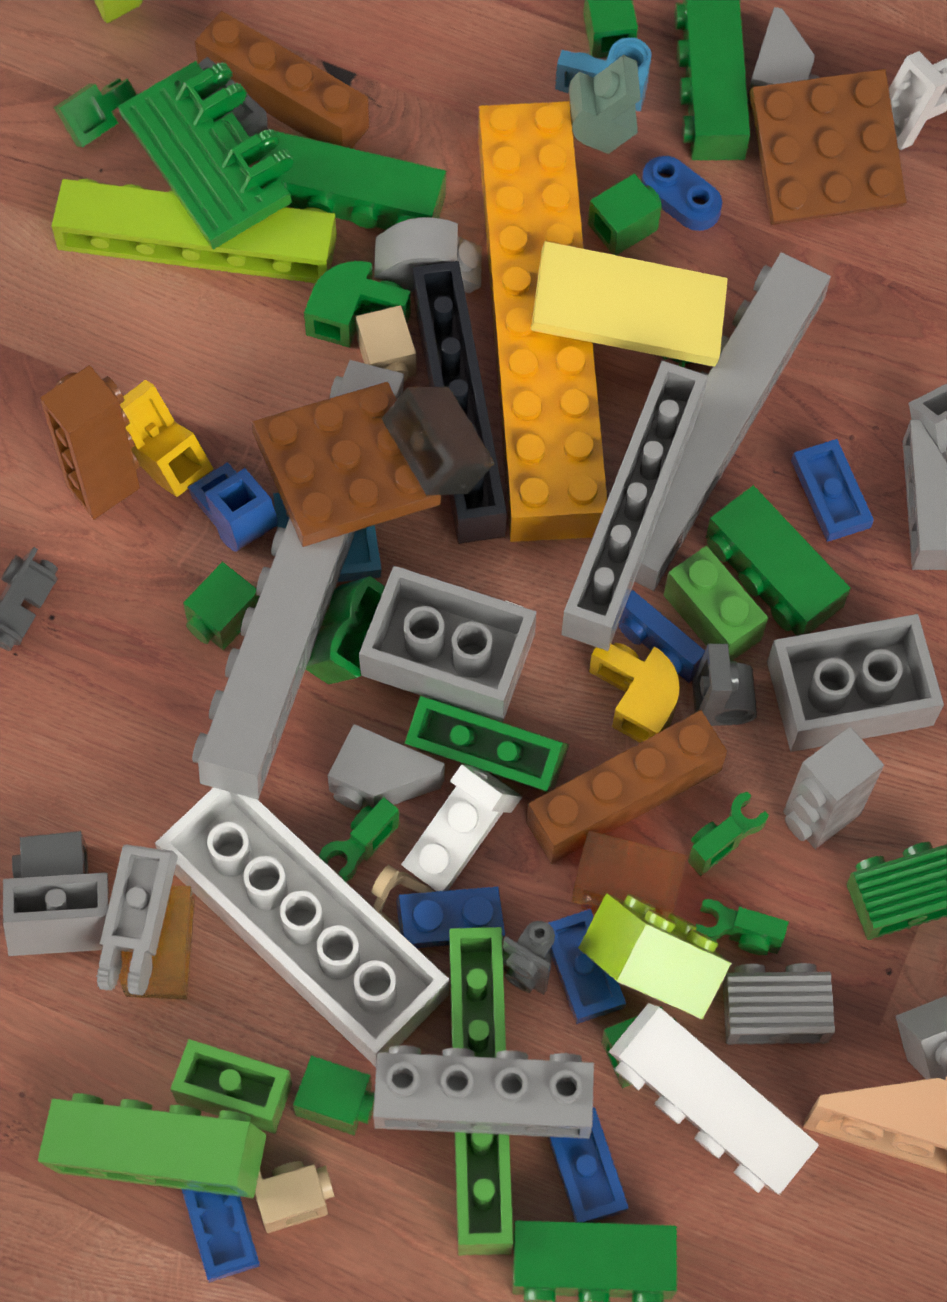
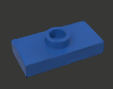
(221, 1233)

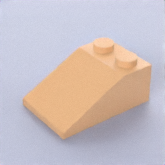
(890, 1119)

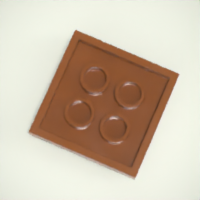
(828, 146)
(339, 465)

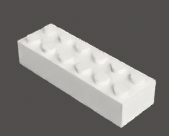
(305, 921)

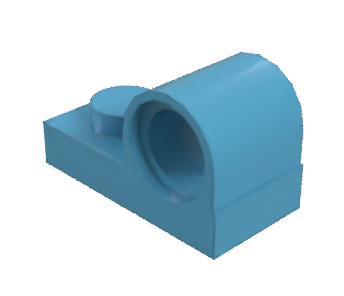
(572, 63)

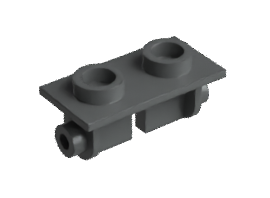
(25, 582)
(530, 957)

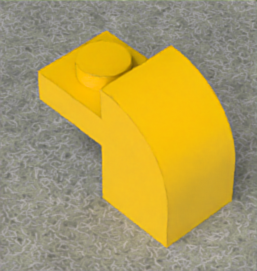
(161, 444)
(648, 686)

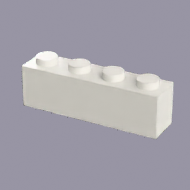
(713, 1099)

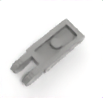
(135, 915)

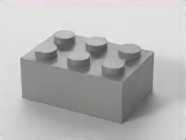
(447, 643)
(854, 677)

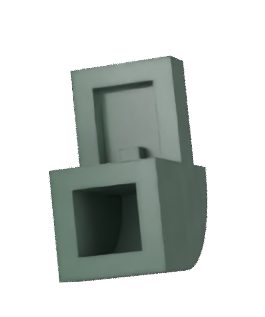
(605, 105)

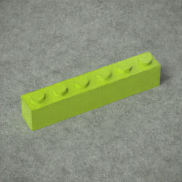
(158, 229)

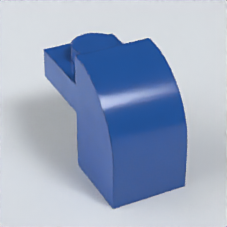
(235, 505)

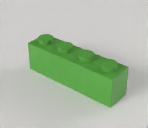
(153, 1146)

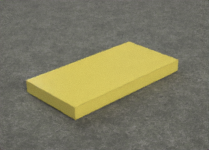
(629, 304)

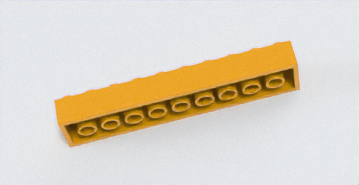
(542, 378)

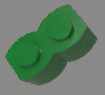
(344, 631)

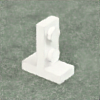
(917, 95)
(460, 827)

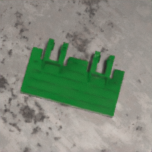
(209, 159)

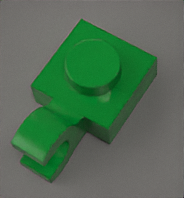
(90, 112)
(370, 831)
(716, 842)
(752, 930)

